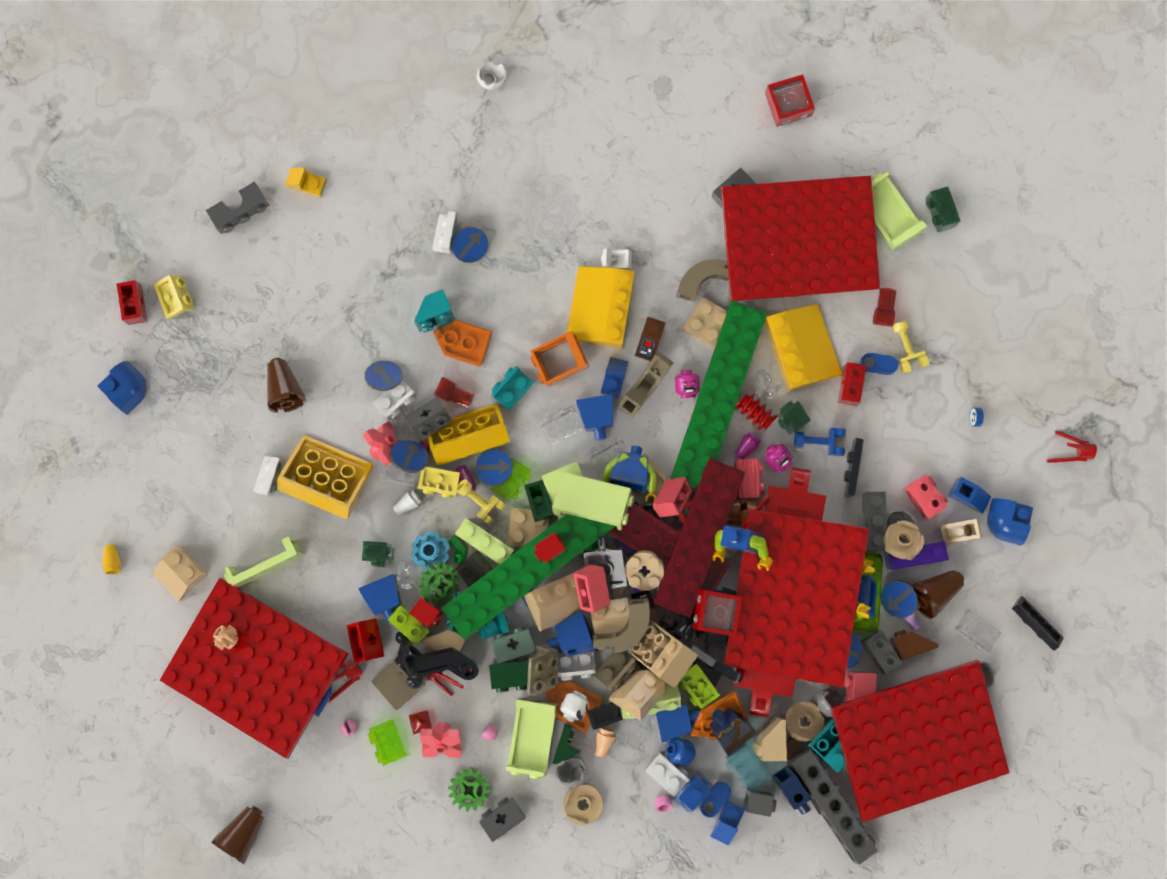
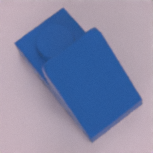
(614, 377)
(727, 823)

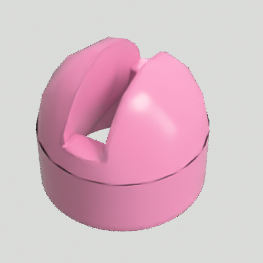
(352, 725)
(489, 733)
(663, 803)

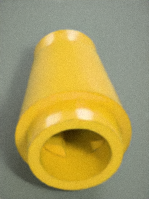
(111, 560)

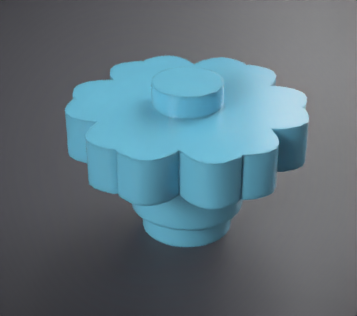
(430, 550)

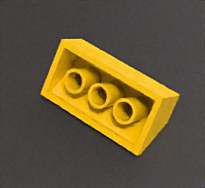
(469, 435)

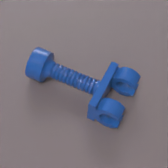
(800, 439)

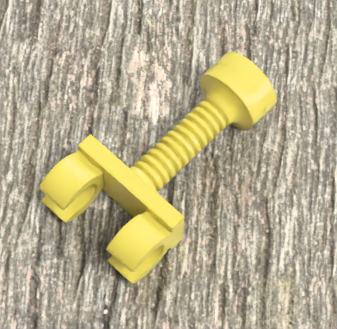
(923, 361)
(464, 488)

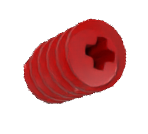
(756, 412)

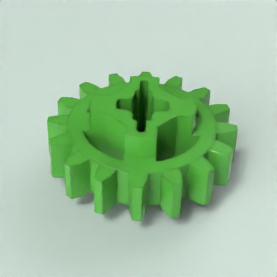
(441, 584)
(462, 795)

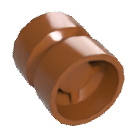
(740, 511)

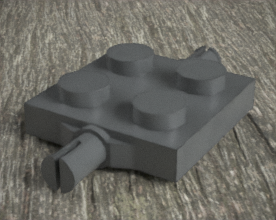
(613, 562)

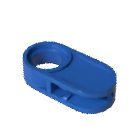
(882, 364)
(718, 796)

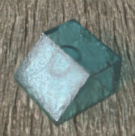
(748, 766)

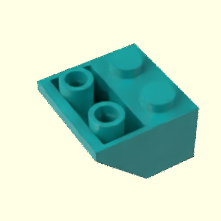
(433, 311)
(828, 746)

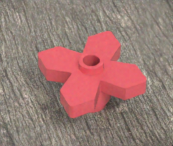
(381, 442)
(441, 740)

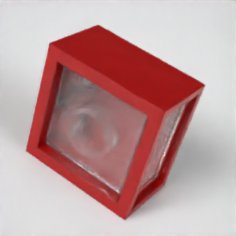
(789, 100)
(717, 612)

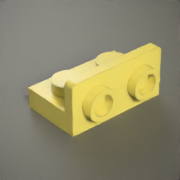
(173, 296)
(439, 481)

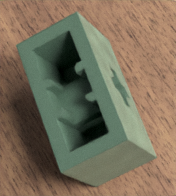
(504, 653)

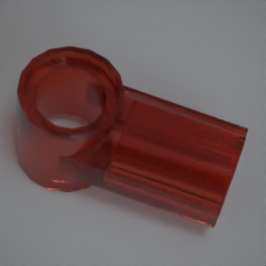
(884, 313)
(451, 392)

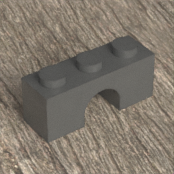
(252, 203)
(876, 519)

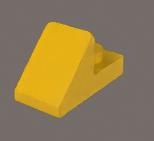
(306, 182)

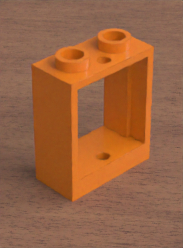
(576, 349)

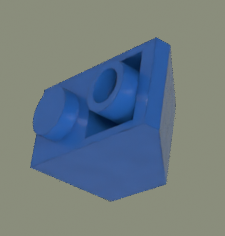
(969, 494)

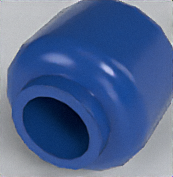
(680, 751)

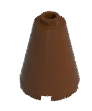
(282, 387)
(937, 592)
(240, 834)

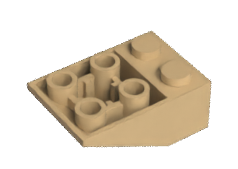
(663, 654)

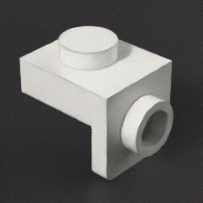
(617, 259)

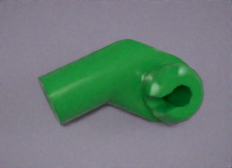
(460, 550)

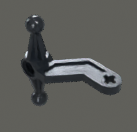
(684, 632)
(418, 664)

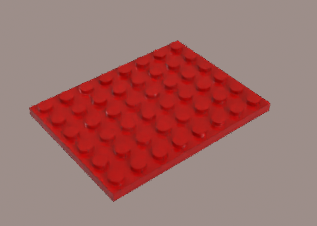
(800, 238)
(804, 607)
(266, 680)
(920, 740)

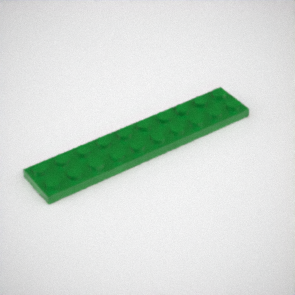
(719, 391)
(519, 574)

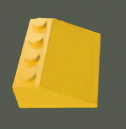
(601, 305)
(802, 347)
(324, 476)

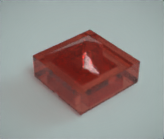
(420, 721)

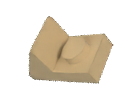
(961, 531)

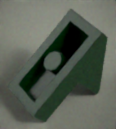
(538, 501)
(563, 751)

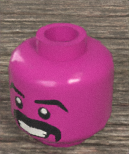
(687, 384)
(778, 457)

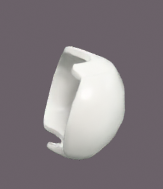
(491, 76)

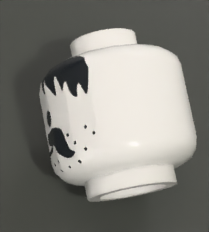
(574, 706)

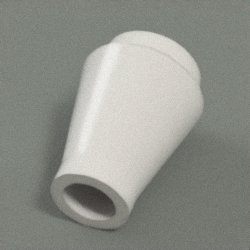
(408, 502)

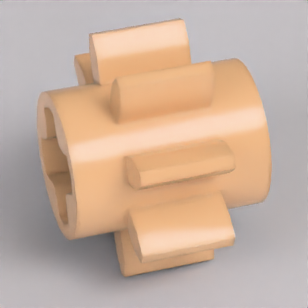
(225, 637)

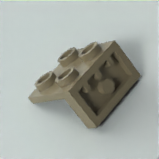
(615, 669)
(542, 670)
(394, 686)

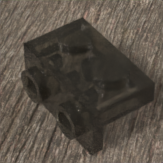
(474, 568)

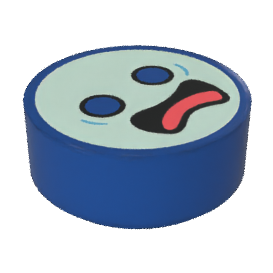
(976, 417)

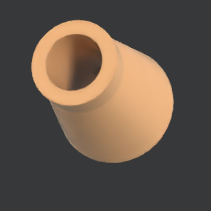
(604, 740)

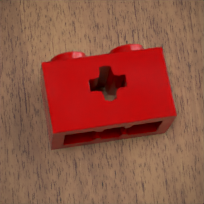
(131, 302)
(852, 384)
(549, 548)
(427, 613)
(365, 640)

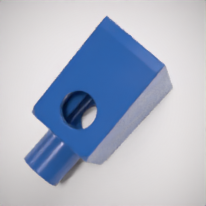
(596, 414)
(382, 596)
(573, 636)
(676, 722)
(693, 792)

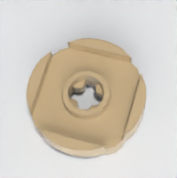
(899, 549)
(652, 563)
(814, 717)
(573, 809)

